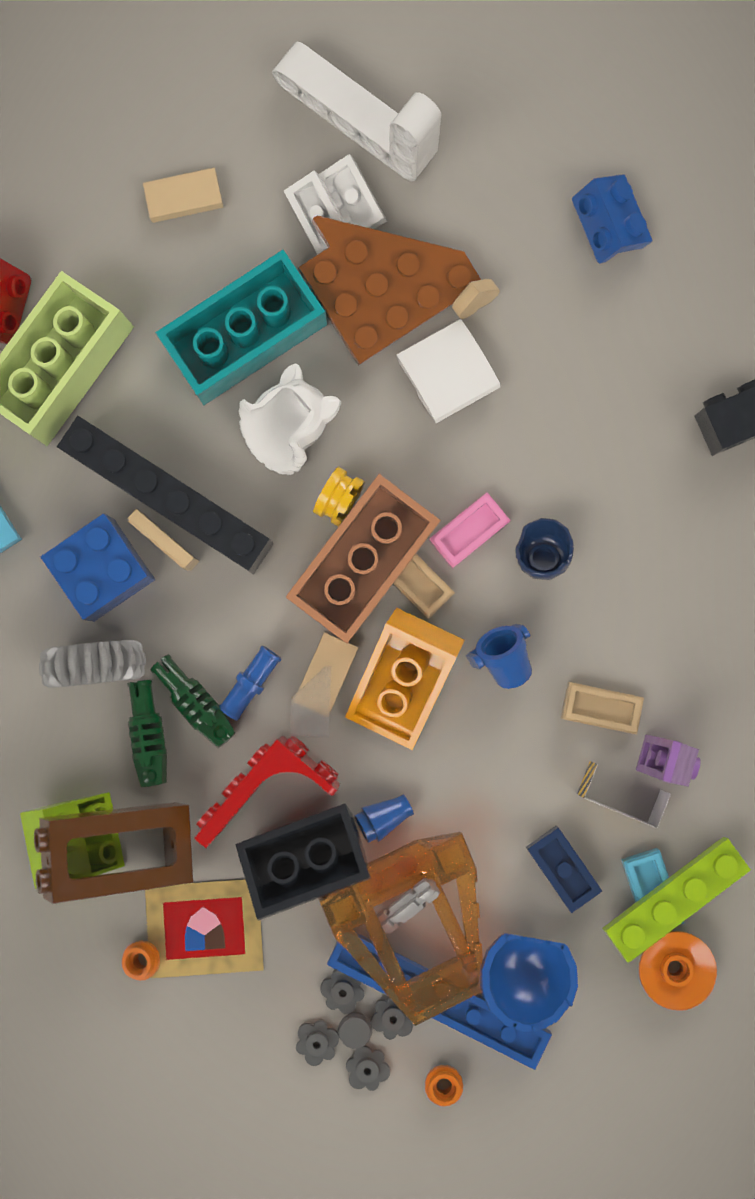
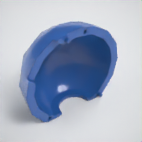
(528, 981)

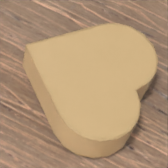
(475, 296)

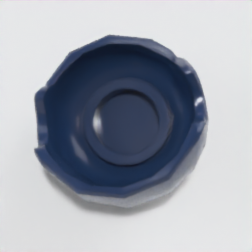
(544, 549)

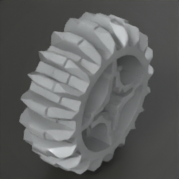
(92, 663)

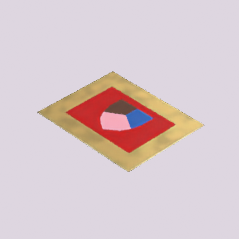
(204, 929)

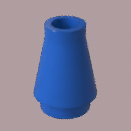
(383, 817)

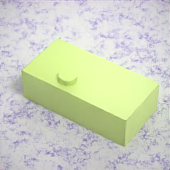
(58, 356)

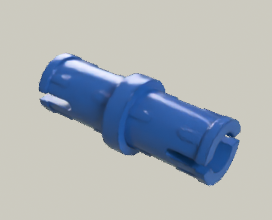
(249, 683)

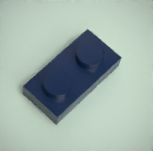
(564, 869)

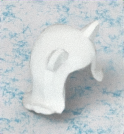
(286, 421)

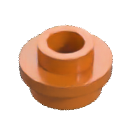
(131, 963)
(448, 1096)

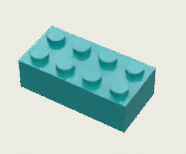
(243, 327)

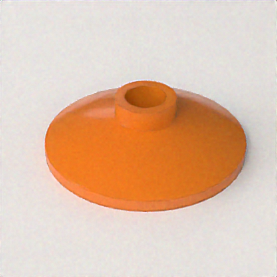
(690, 983)

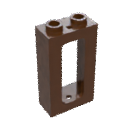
(57, 831)

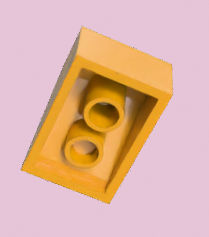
(404, 678)

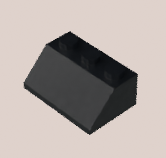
(303, 861)

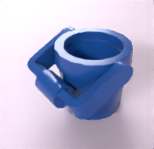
(504, 655)

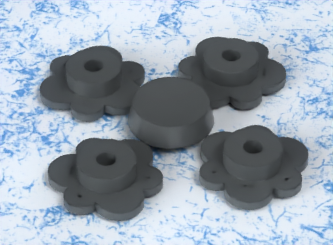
(353, 1031)

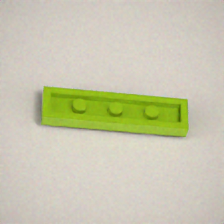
(676, 899)

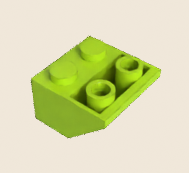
(84, 855)

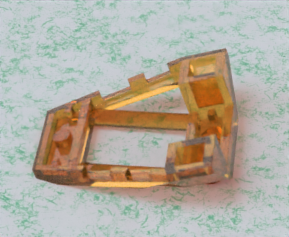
(445, 985)

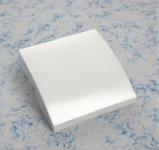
(334, 194)
(448, 370)

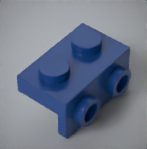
(611, 217)

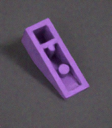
(668, 760)

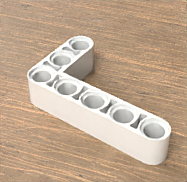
(399, 140)

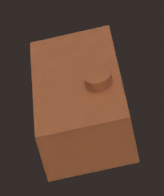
(363, 558)

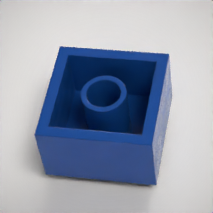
(97, 568)

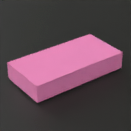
(469, 530)

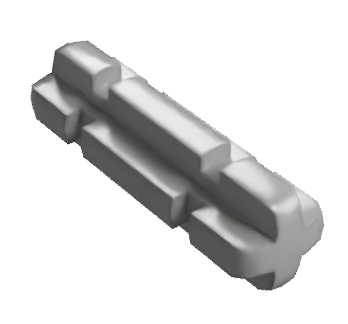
(408, 905)

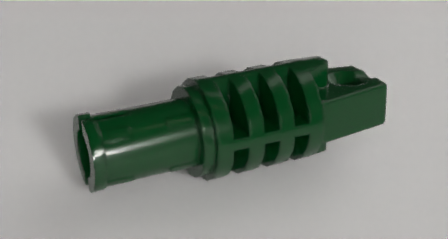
(194, 703)
(147, 736)

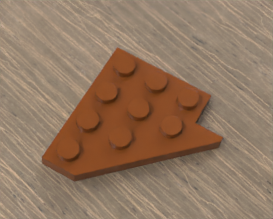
(381, 283)

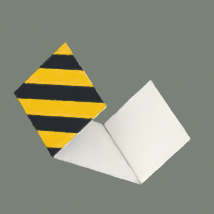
(658, 809)

